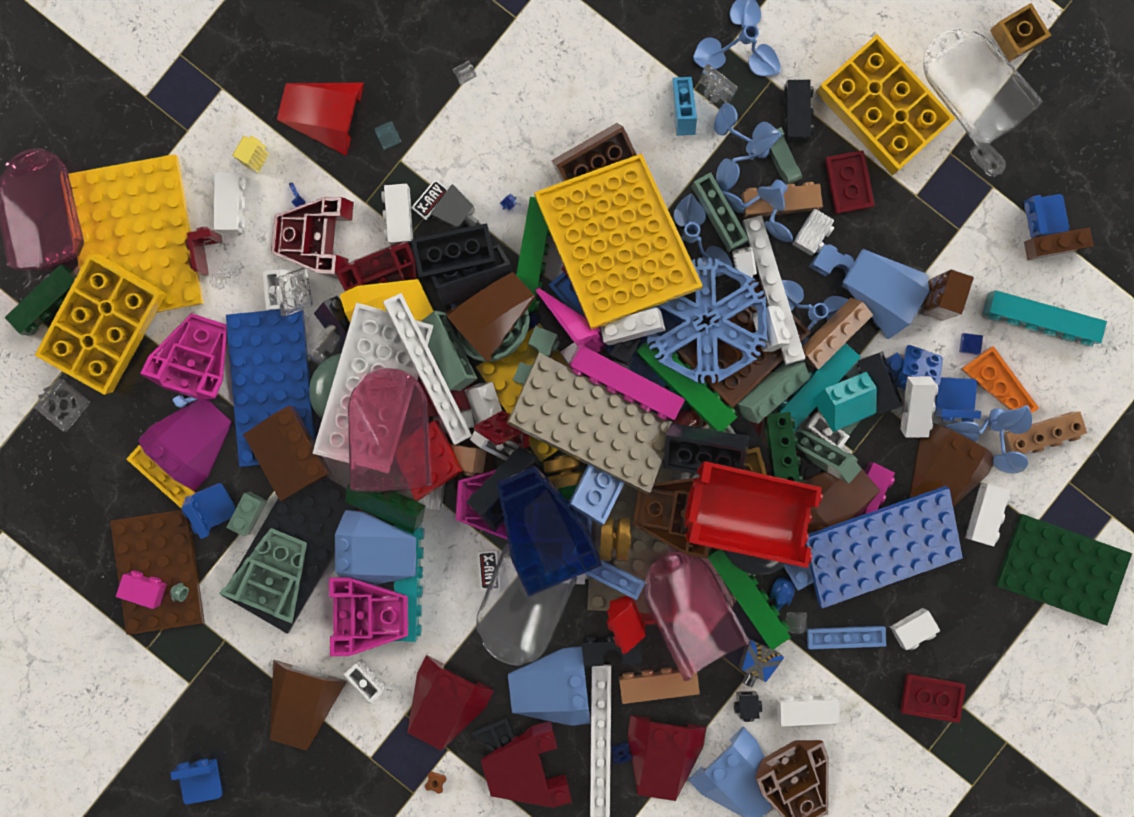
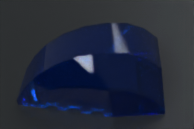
(544, 532)

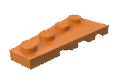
(999, 380)

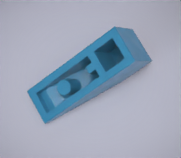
(684, 106)

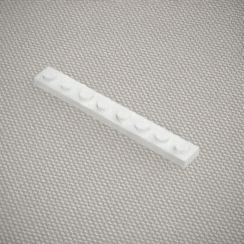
(772, 284)
(427, 368)
(600, 741)

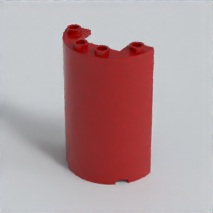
(751, 514)

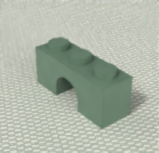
(542, 341)

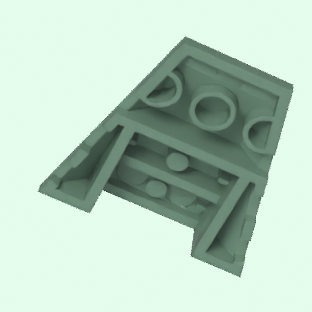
(270, 576)

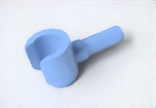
(181, 402)

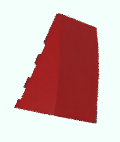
(321, 111)

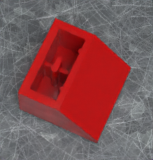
(625, 623)

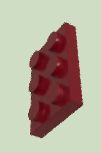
(849, 182)
(933, 698)

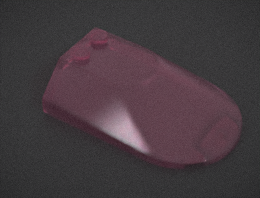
(38, 212)
(388, 433)
(691, 612)

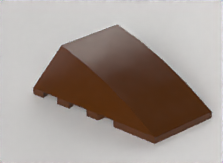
(491, 313)
(300, 704)

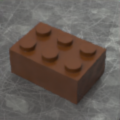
(947, 295)

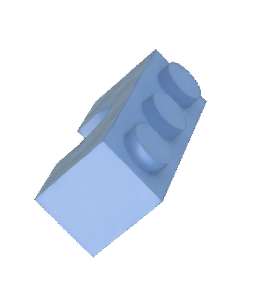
(830, 258)

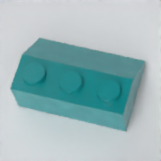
(847, 401)

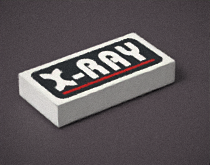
(429, 199)
(487, 563)

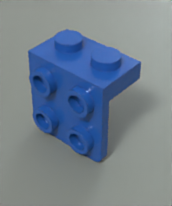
(1046, 215)
(919, 364)
(957, 399)
(208, 509)
(198, 780)

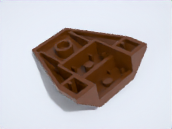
(951, 462)
(840, 499)
(663, 515)
(796, 779)

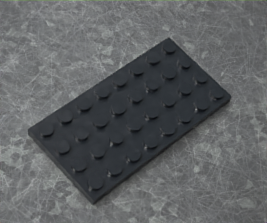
(312, 518)

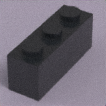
(798, 110)
(887, 392)

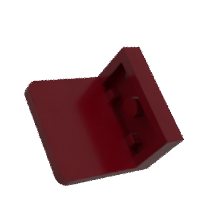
(195, 243)
(498, 431)

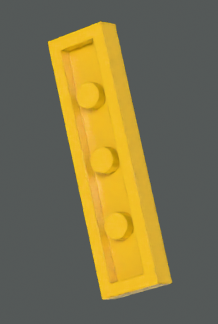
(169, 486)

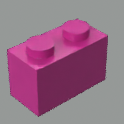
(141, 590)

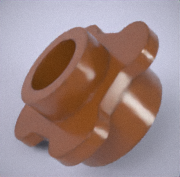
(438, 788)

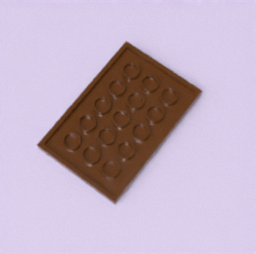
(743, 381)
(164, 549)

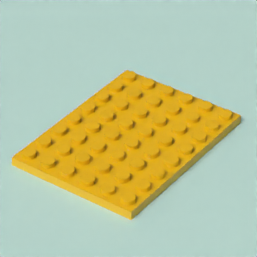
(141, 223)
(617, 241)

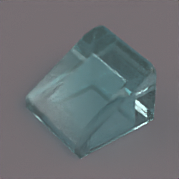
(387, 135)

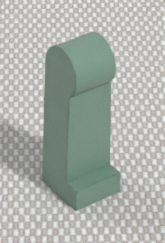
(784, 160)

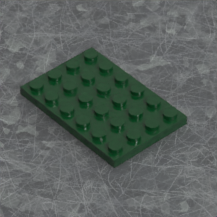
(1063, 569)

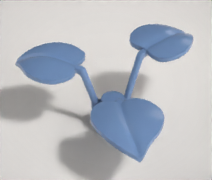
(763, 61)
(763, 139)
(772, 195)
(691, 215)
(817, 312)
(1015, 420)

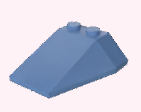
(373, 549)
(552, 688)
(732, 777)

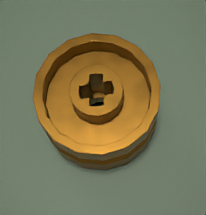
(565, 469)
(615, 539)

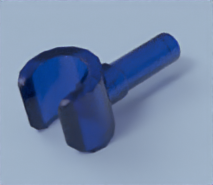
(298, 201)

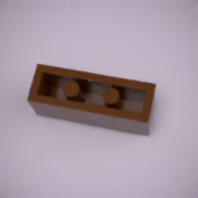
(1058, 243)

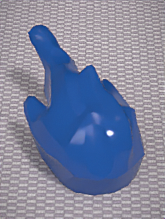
(783, 591)

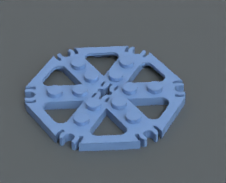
(723, 330)

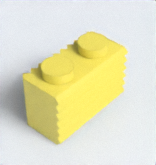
(251, 153)

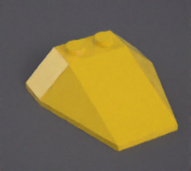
(375, 294)

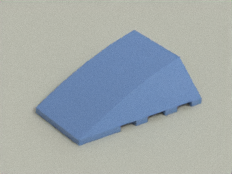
(888, 290)

